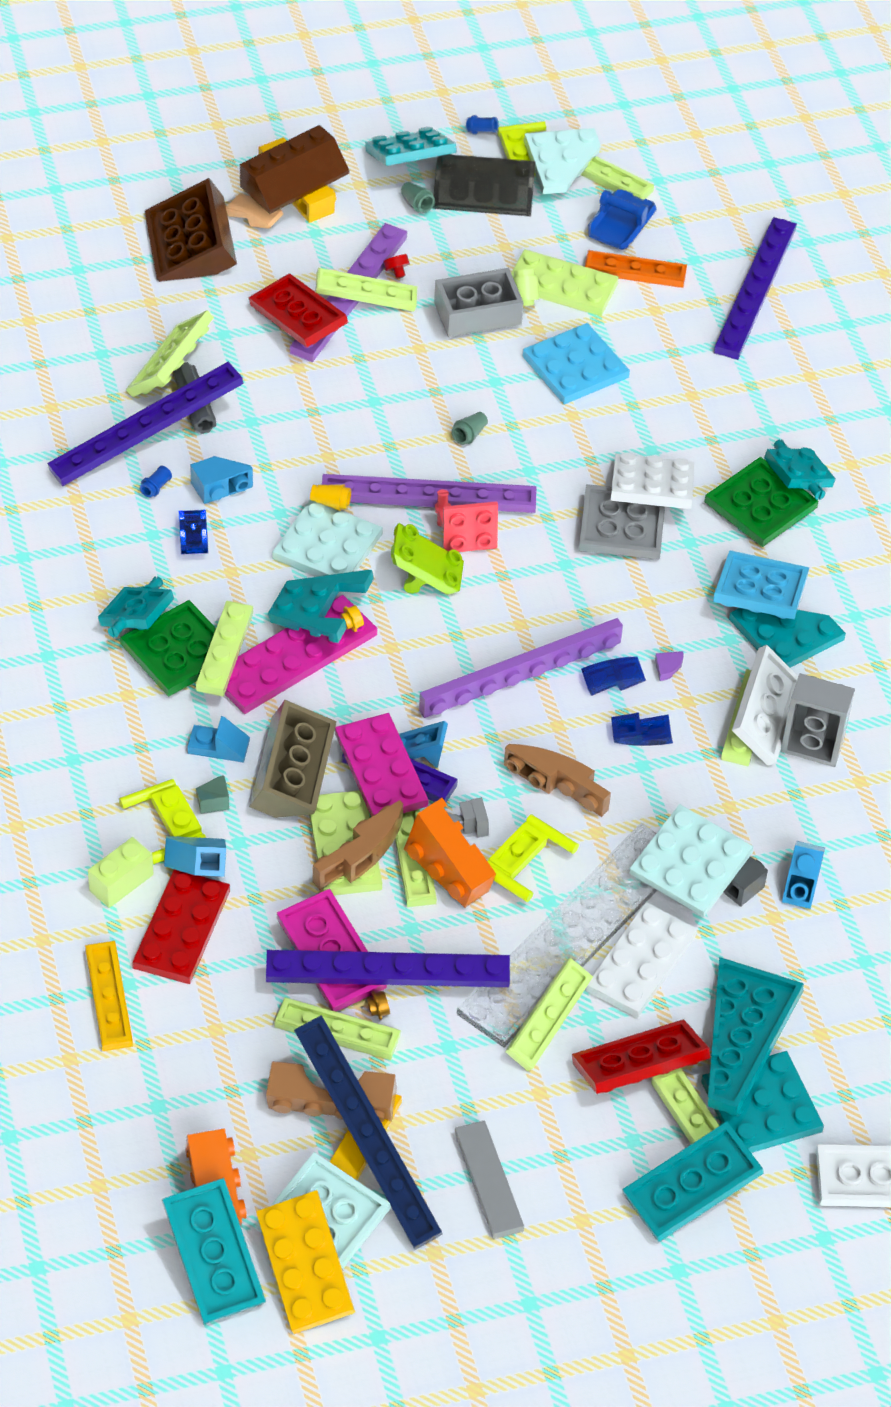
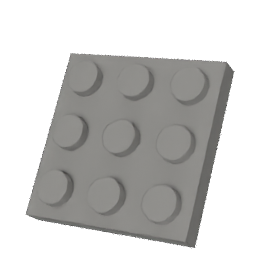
(620, 526)

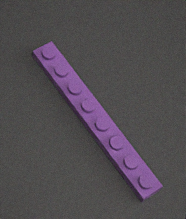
(368, 264)
(424, 492)
(520, 668)

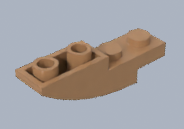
(553, 770)
(369, 844)

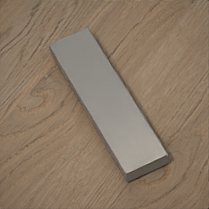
(489, 1179)

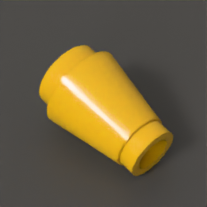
(333, 496)

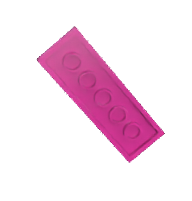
(290, 659)

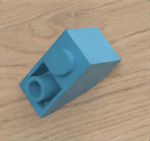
(220, 478)
(196, 855)
(803, 874)

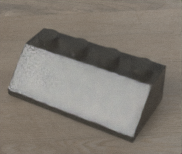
(484, 185)

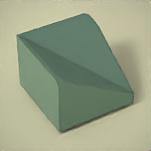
(213, 795)

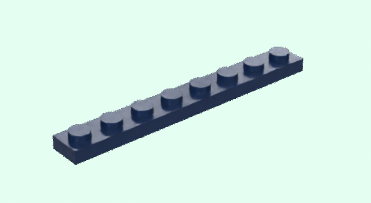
(368, 1132)

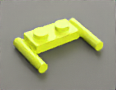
(513, 136)
(171, 808)
(521, 849)

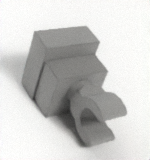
(473, 817)

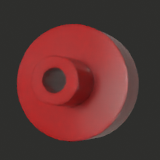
(397, 263)

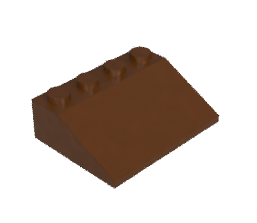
(191, 234)

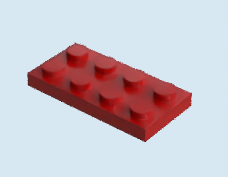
(298, 310)
(181, 926)
(640, 1056)

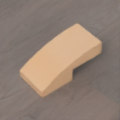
(246, 207)

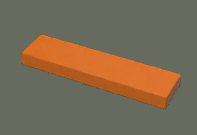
(638, 268)

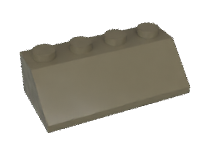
(293, 762)

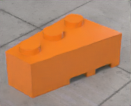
(448, 856)
(211, 1161)

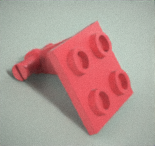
(467, 525)

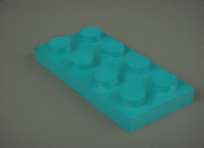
(693, 1181)
(213, 1251)

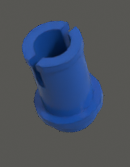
(482, 124)
(151, 486)

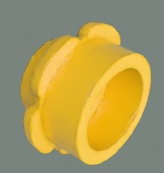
(352, 618)

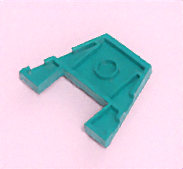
(307, 600)

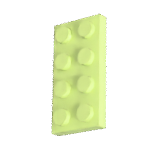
(569, 283)
(170, 354)
(332, 827)

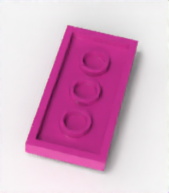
(380, 764)
(323, 926)

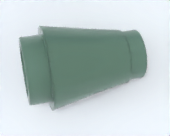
(419, 197)
(468, 428)

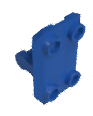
(620, 218)

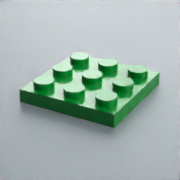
(760, 502)
(172, 647)

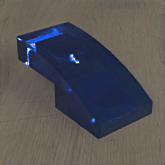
(193, 532)
(613, 672)
(634, 731)

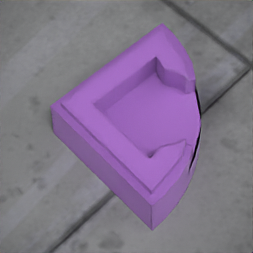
(668, 664)

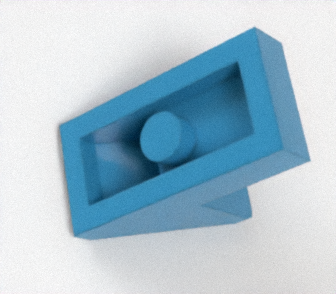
(223, 742)
(425, 742)

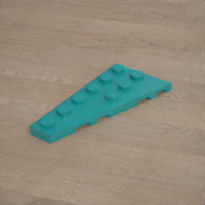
(747, 1023)

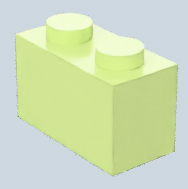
(120, 872)

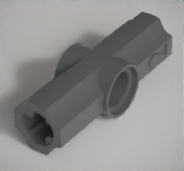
(202, 419)

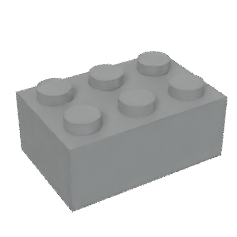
(478, 302)
(817, 719)

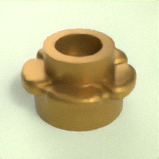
(378, 1004)

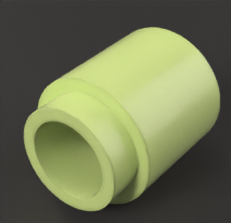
(527, 285)

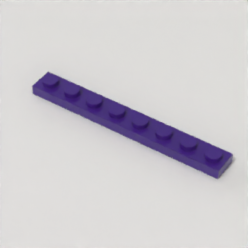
(755, 288)
(145, 423)
(387, 968)

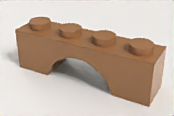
(293, 1091)

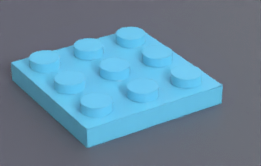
(576, 363)
(761, 585)

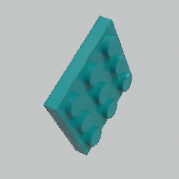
(410, 147)
(775, 1108)

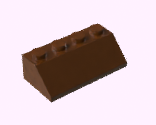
(293, 169)

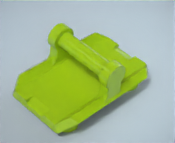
(425, 561)

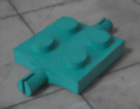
(800, 468)
(136, 607)

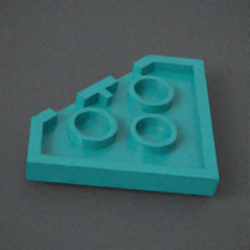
(789, 638)

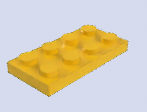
(305, 1262)

